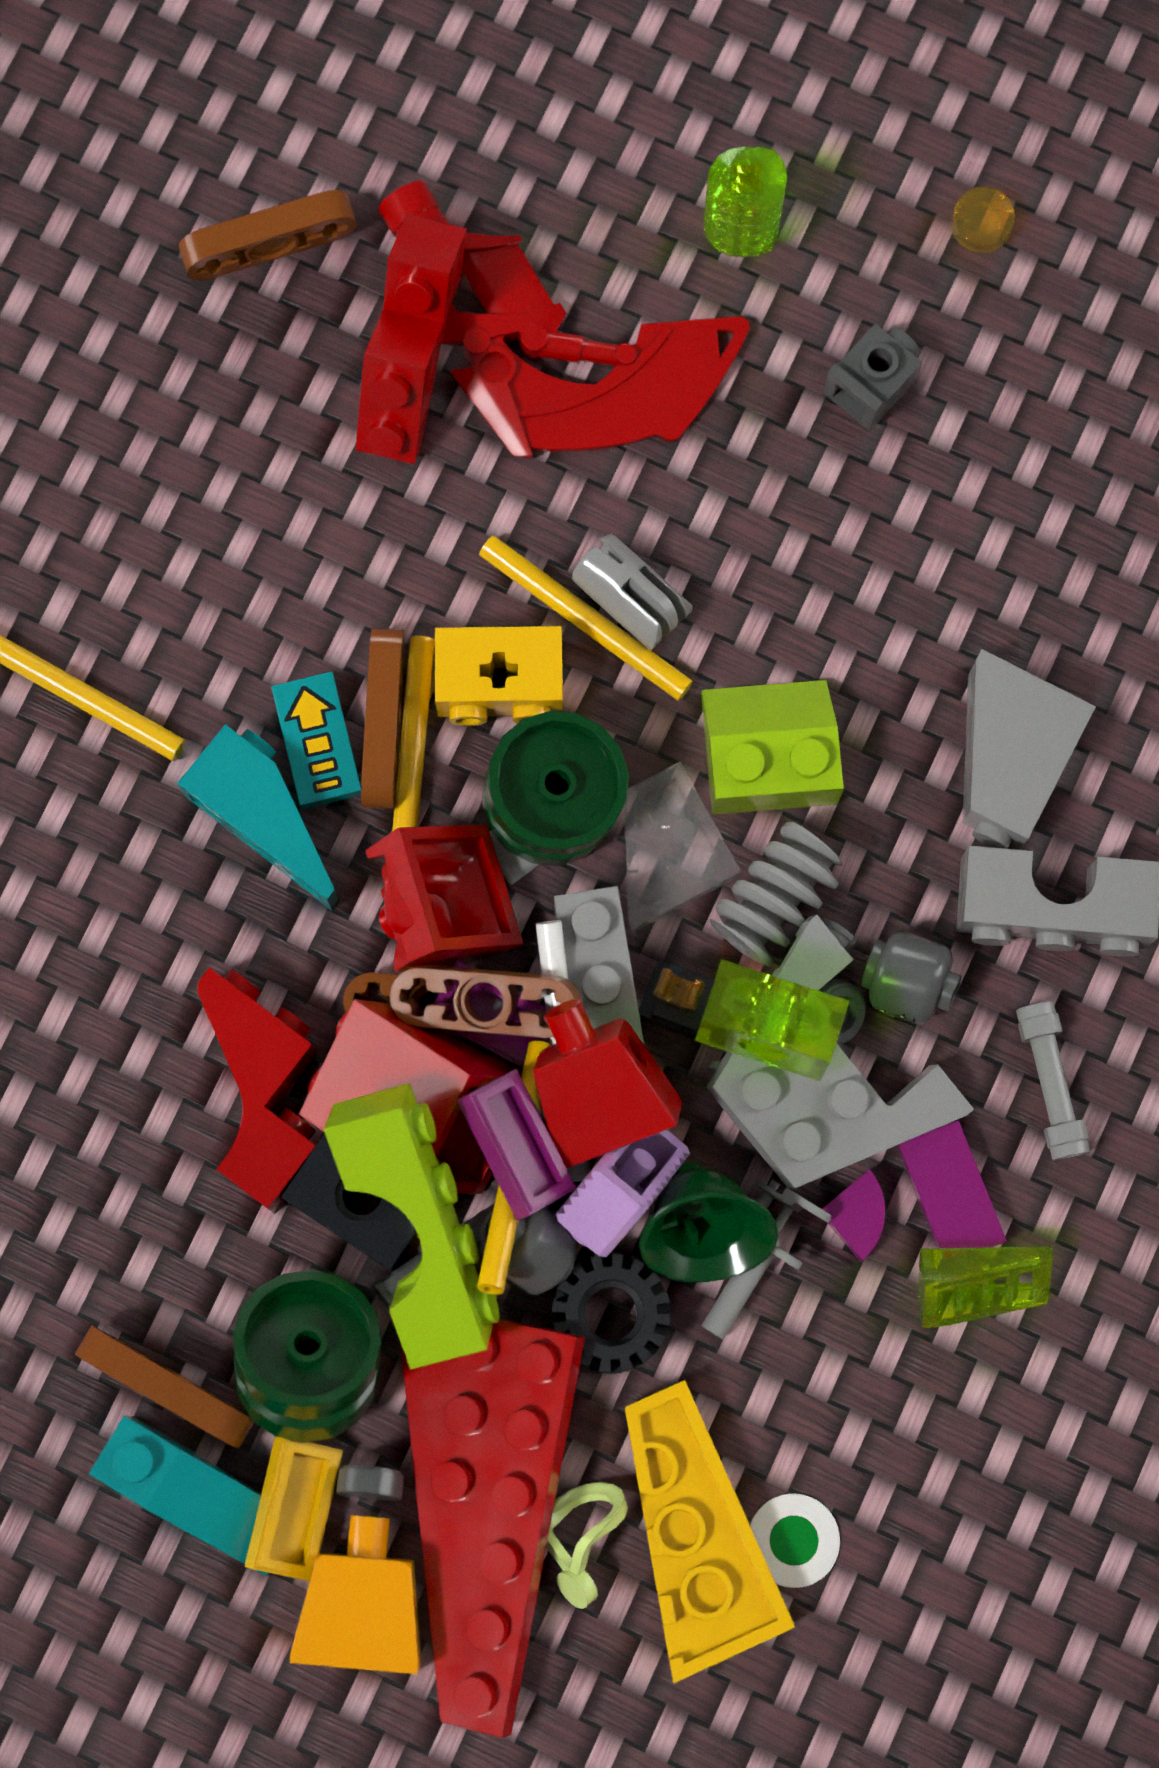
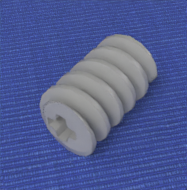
(776, 892)

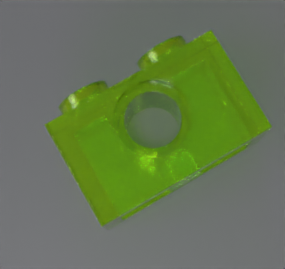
(772, 1020)

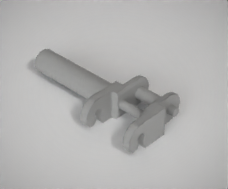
(741, 1287)

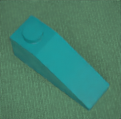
(248, 797)
(179, 1486)

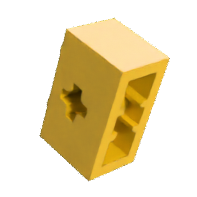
(467, 664)

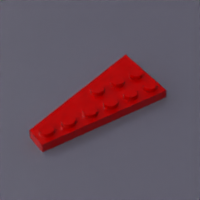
(486, 1485)

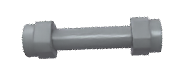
(1039, 1026)

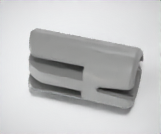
(630, 591)

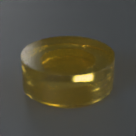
(982, 219)

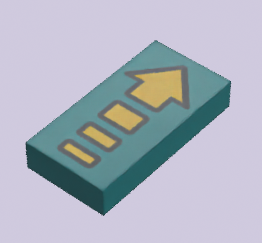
(316, 740)

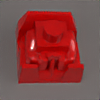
(444, 896)

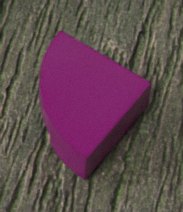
(859, 1215)

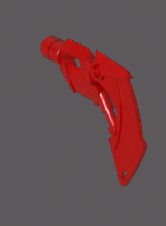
(649, 393)

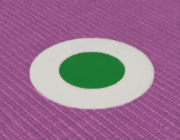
(796, 1539)

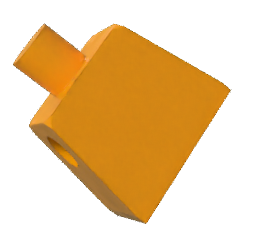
(361, 1606)

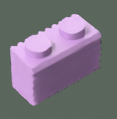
(621, 1190)

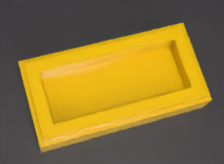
(293, 1508)

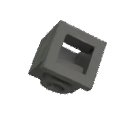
(869, 393)

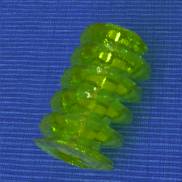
(744, 201)

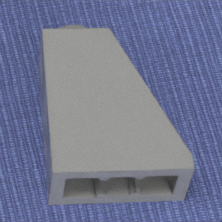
(1014, 748)

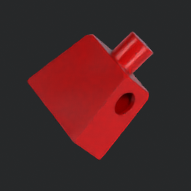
(600, 1086)

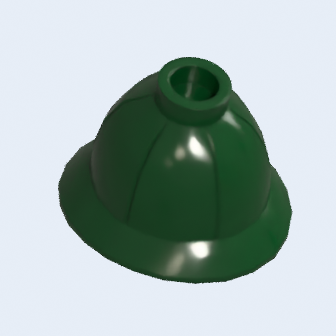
(706, 1228)

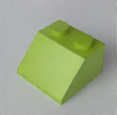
(771, 747)

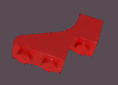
(408, 338)
(266, 1060)

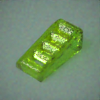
(949, 1277)

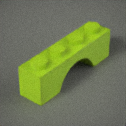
(388, 1152)

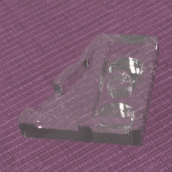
(670, 847)

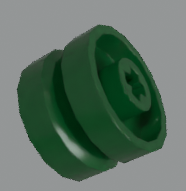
(580, 762)
(306, 1355)

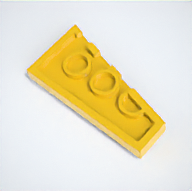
(703, 1553)

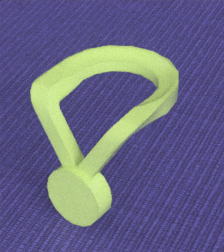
(573, 1579)

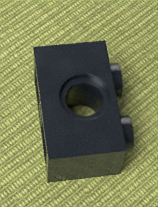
(320, 1194)

